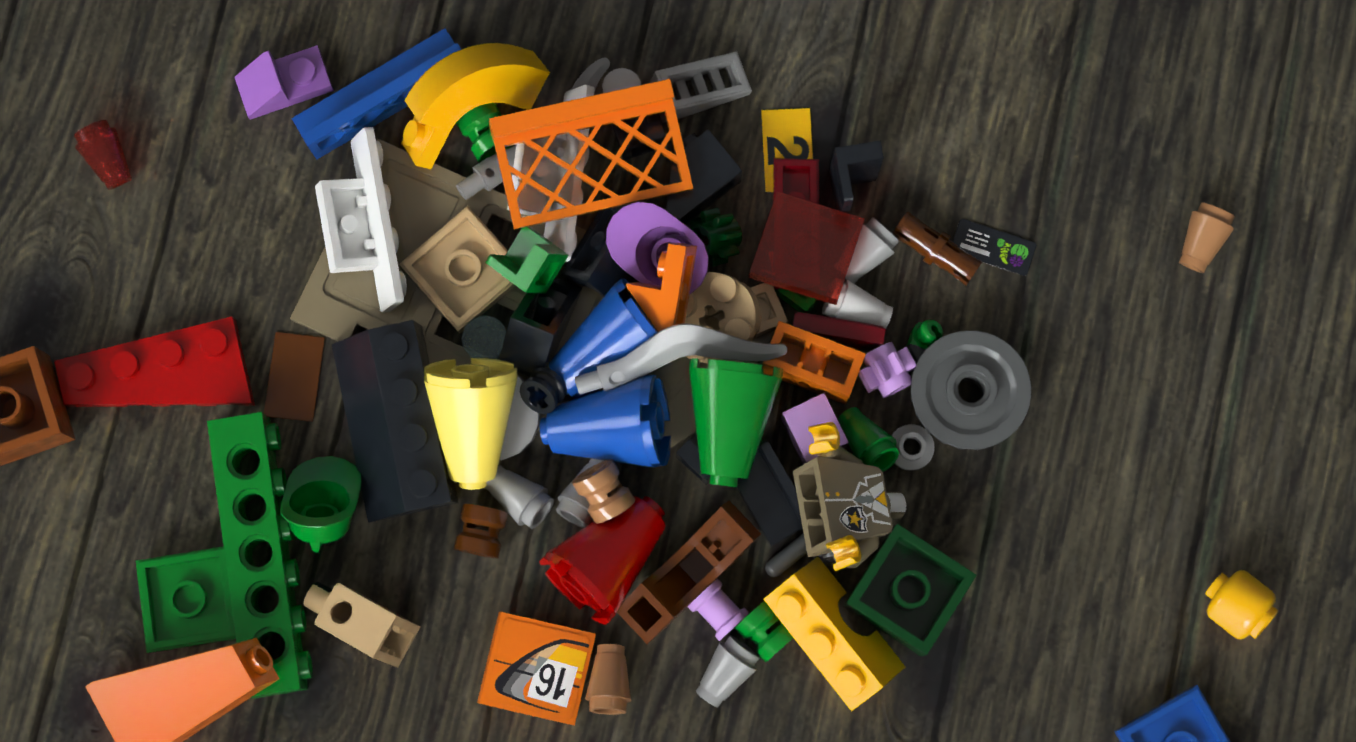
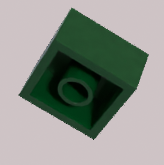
(909, 590)

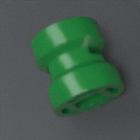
(476, 127)
(755, 627)

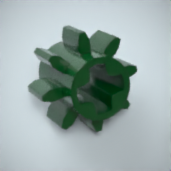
(719, 234)

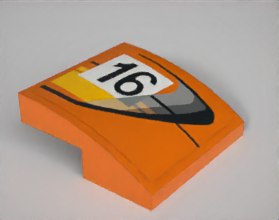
(536, 668)

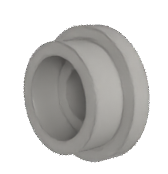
(926, 443)

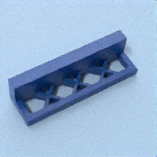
(370, 97)

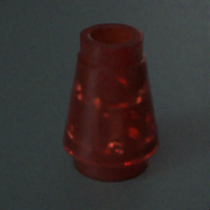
(103, 153)

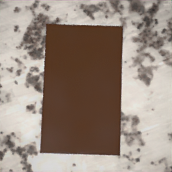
(294, 376)

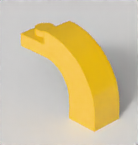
(460, 84)

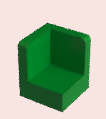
(530, 261)

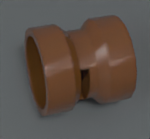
(479, 541)

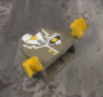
(843, 501)

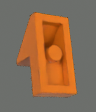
(669, 302)

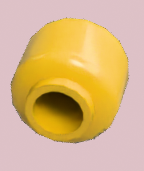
(1241, 604)

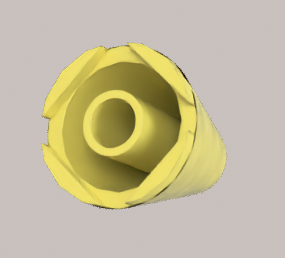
(471, 415)

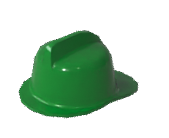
(321, 500)

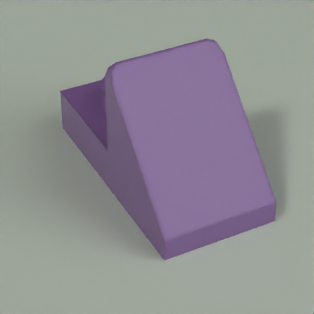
(279, 83)

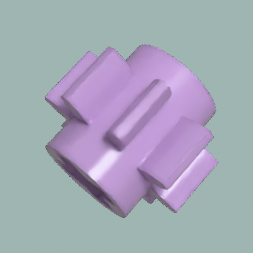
(887, 369)

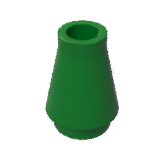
(868, 440)

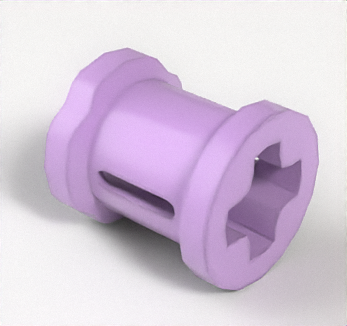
(718, 609)

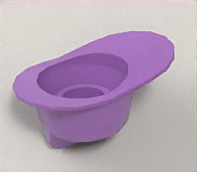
(641, 234)

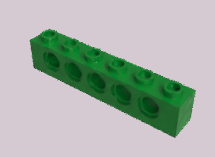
(229, 442)

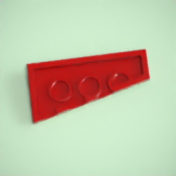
(173, 368)

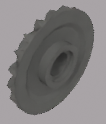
(992, 368)

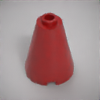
(605, 558)

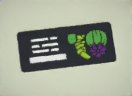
(995, 247)

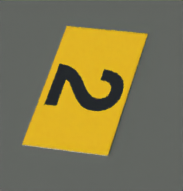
(785, 136)

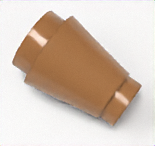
(1205, 236)
(609, 681)

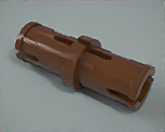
(936, 248)

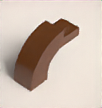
(688, 572)

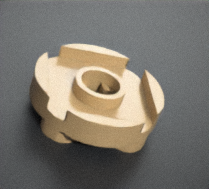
(731, 297)

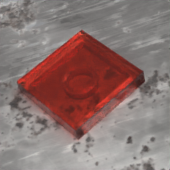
(806, 248)

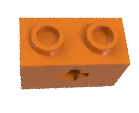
(815, 362)

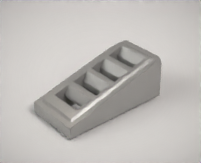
(694, 71)

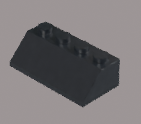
(392, 421)

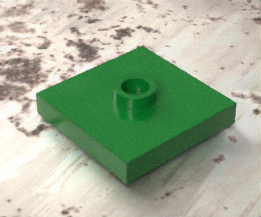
(185, 600)

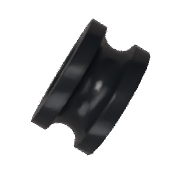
(543, 390)

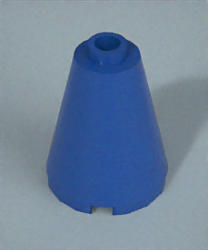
(603, 337)
(613, 424)

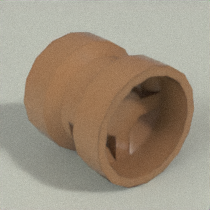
(603, 491)

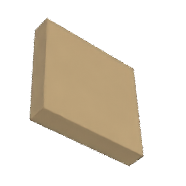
(454, 270)

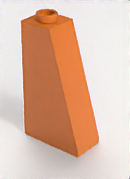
(181, 694)

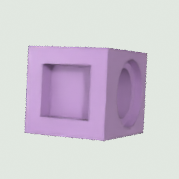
(807, 414)

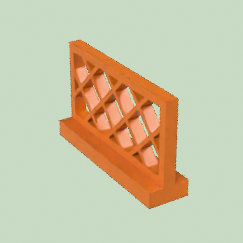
(580, 115)

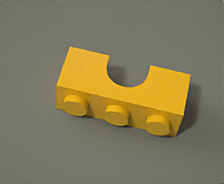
(810, 612)

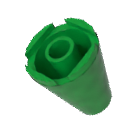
(730, 415)

